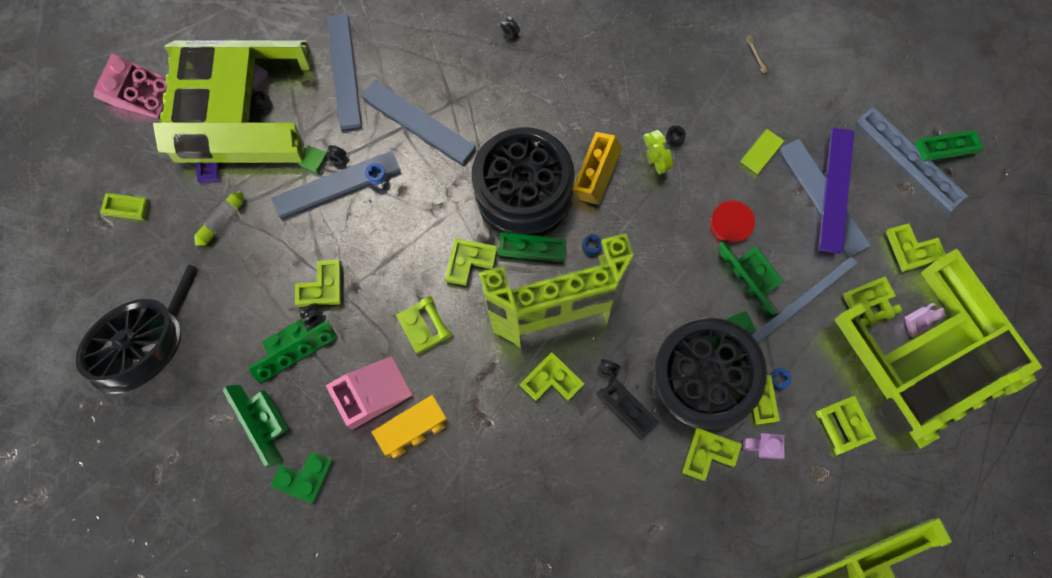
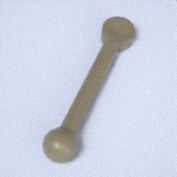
(764, 69)

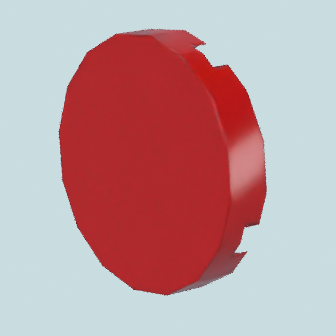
(732, 222)

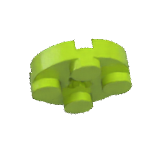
(657, 152)

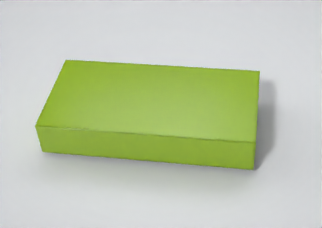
(762, 151)
(125, 206)

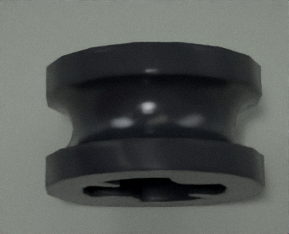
(510, 27)
(263, 96)
(671, 139)
(336, 154)
(310, 314)
(608, 368)

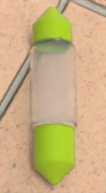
(219, 218)

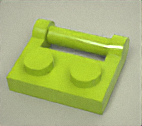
(416, 328)
(852, 421)

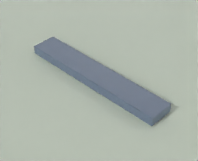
(344, 72)
(419, 122)
(908, 156)
(814, 184)
(331, 185)
(804, 300)

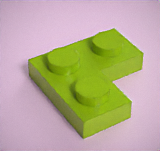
(911, 253)
(464, 255)
(326, 289)
(551, 373)
(766, 410)
(709, 447)

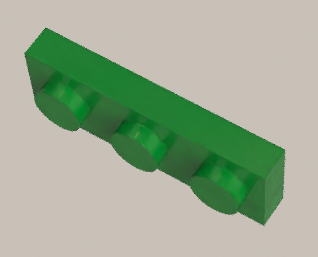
(949, 145)
(532, 247)

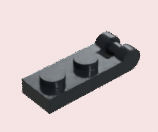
(628, 408)

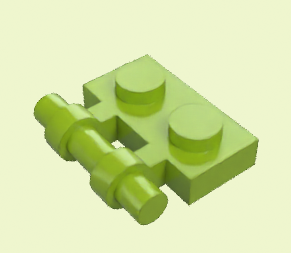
(870, 295)

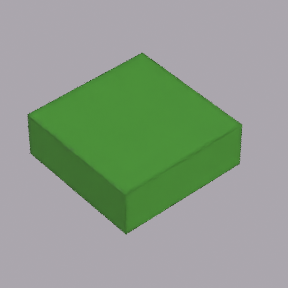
(312, 159)

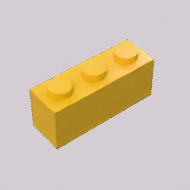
(597, 168)
(410, 427)

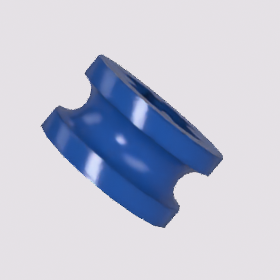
(381, 176)
(591, 251)
(785, 373)

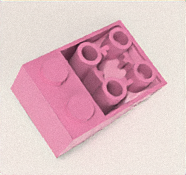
(131, 87)
(368, 392)

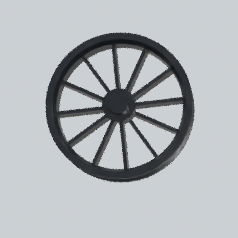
(128, 345)

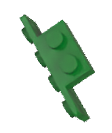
(757, 272)
(289, 347)
(259, 420)

